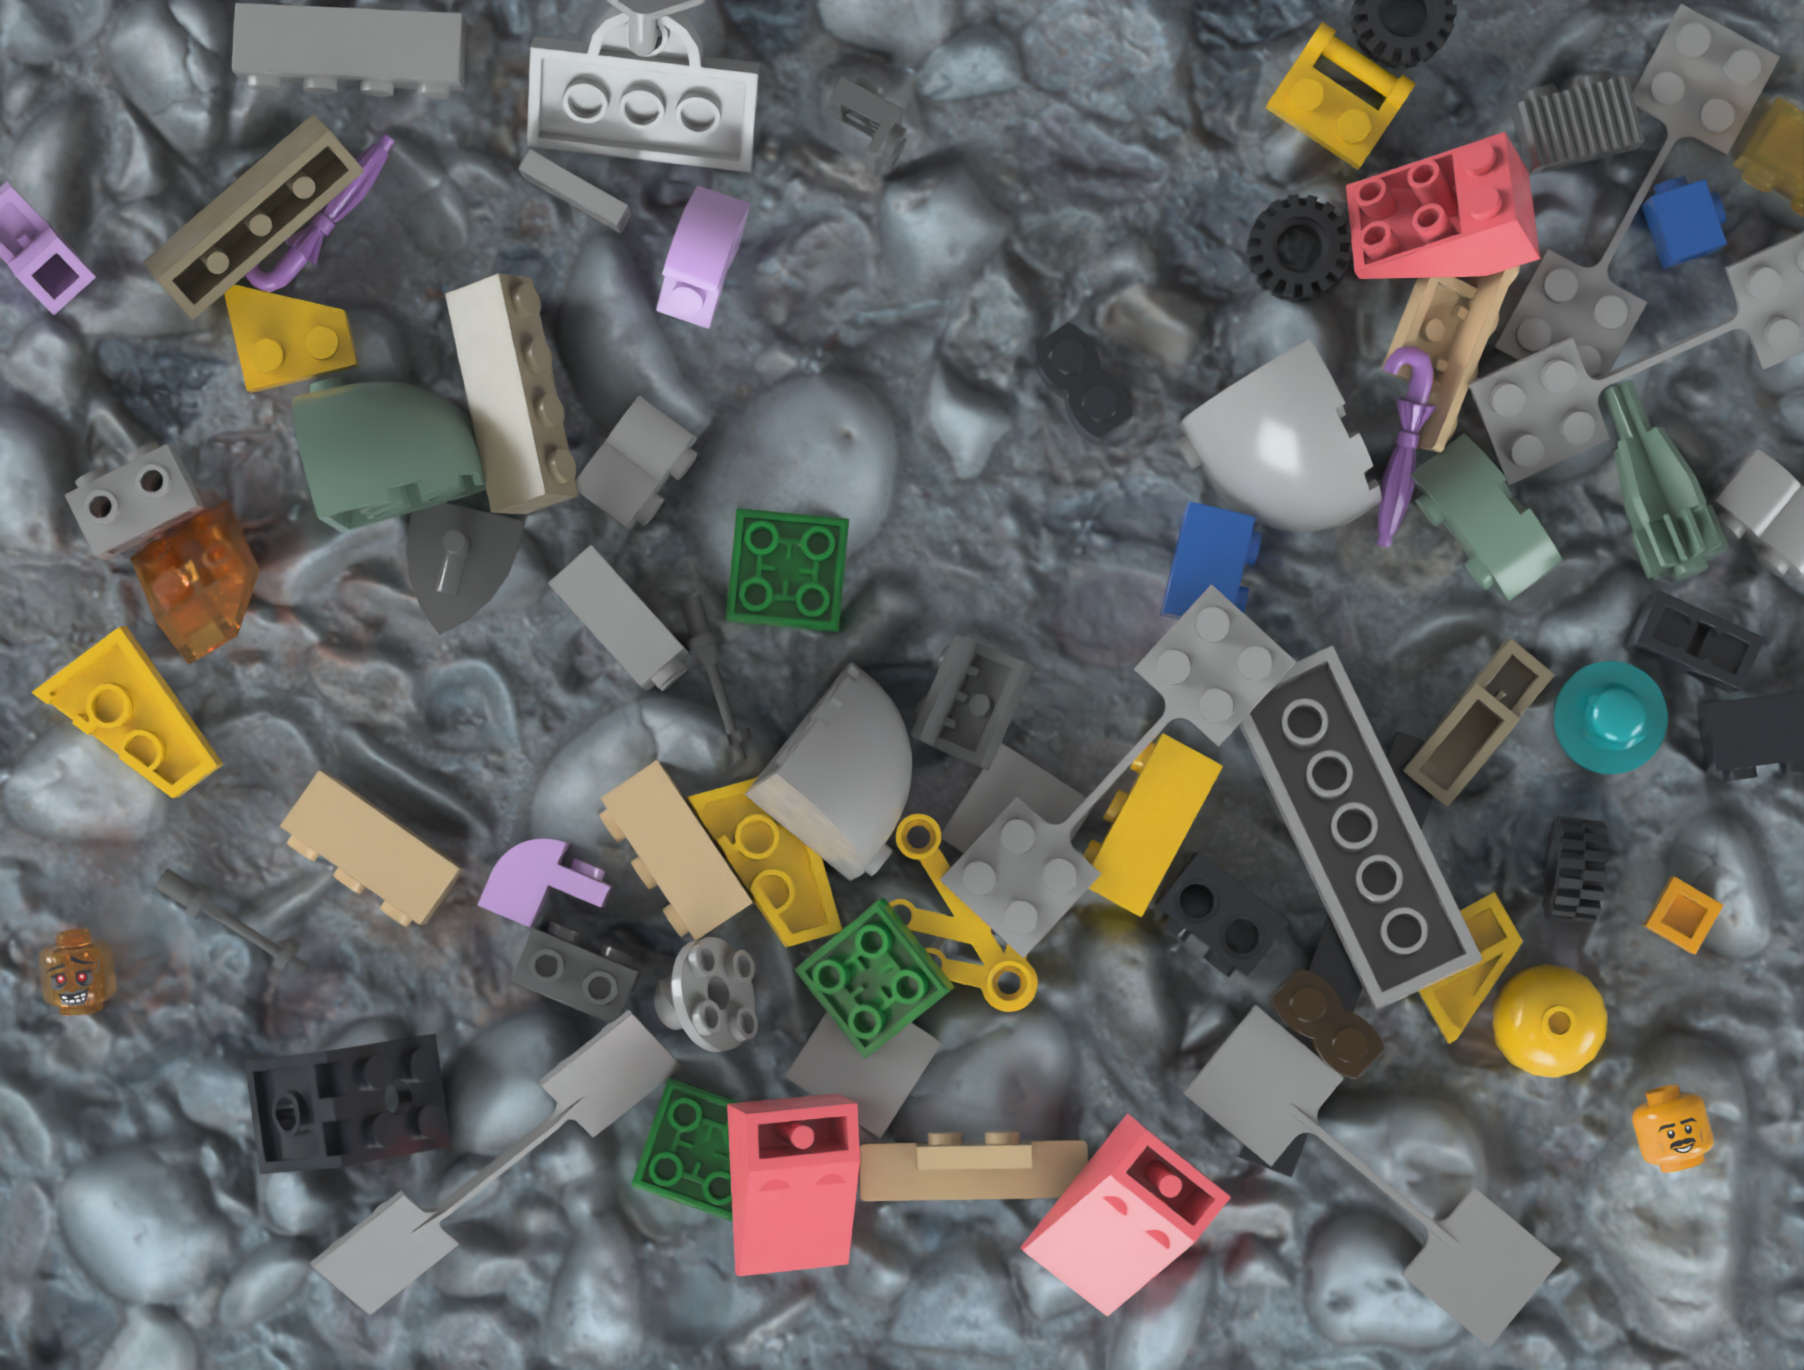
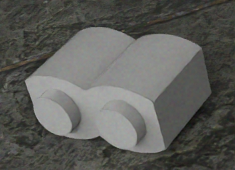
(636, 463)
(1765, 508)

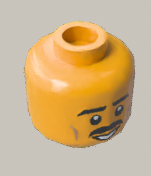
(1672, 1128)

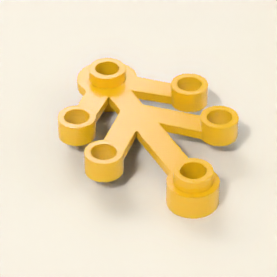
(963, 927)

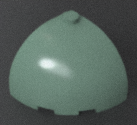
(383, 450)

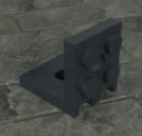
(343, 1105)

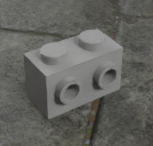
(136, 508)

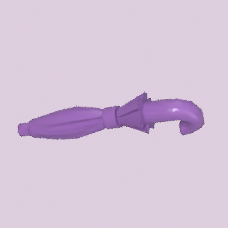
(307, 243)
(1413, 411)

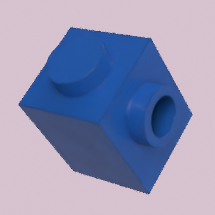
(1684, 221)

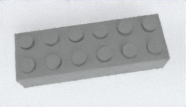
(1357, 832)

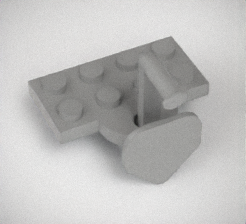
(643, 91)

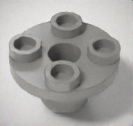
(709, 995)

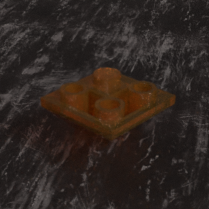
(199, 581)

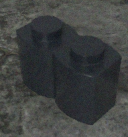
(1073, 372)

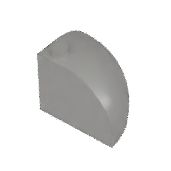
(1281, 448)
(842, 775)

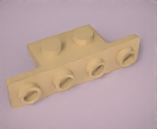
(1452, 326)
(970, 1170)

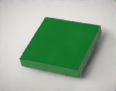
(787, 570)
(874, 978)
(689, 1150)

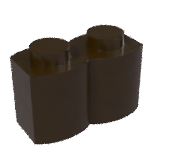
(1337, 1035)

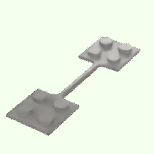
(1700, 89)
(1549, 404)
(1208, 671)
(886, 1077)
(1270, 1091)
(406, 1240)

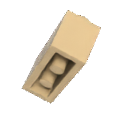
(370, 850)
(674, 852)

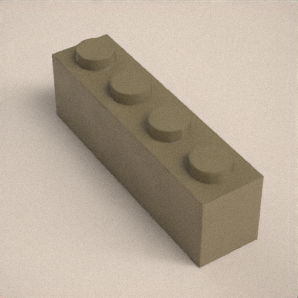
(253, 216)
(512, 394)

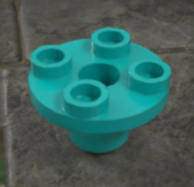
(1610, 717)

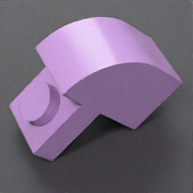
(39, 253)
(701, 256)
(528, 873)

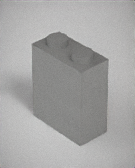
(621, 620)

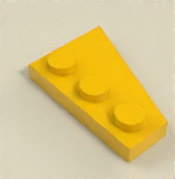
(133, 711)
(771, 863)

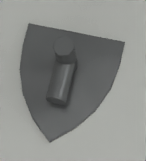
(459, 560)

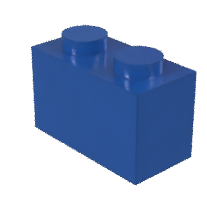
(1209, 551)

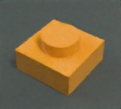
(1682, 915)

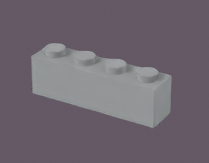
(349, 49)

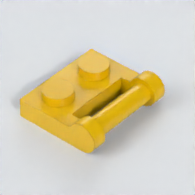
(1328, 110)

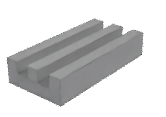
(575, 191)

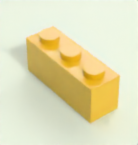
(1150, 822)

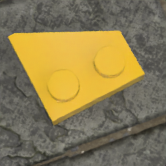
(287, 338)
(1460, 995)

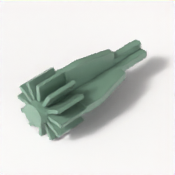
(1661, 494)

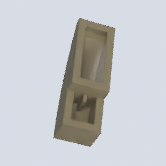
(1478, 722)

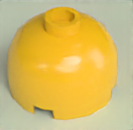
(1549, 1020)

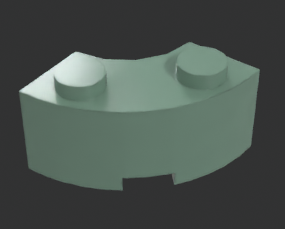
(1476, 506)

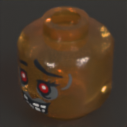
(77, 972)

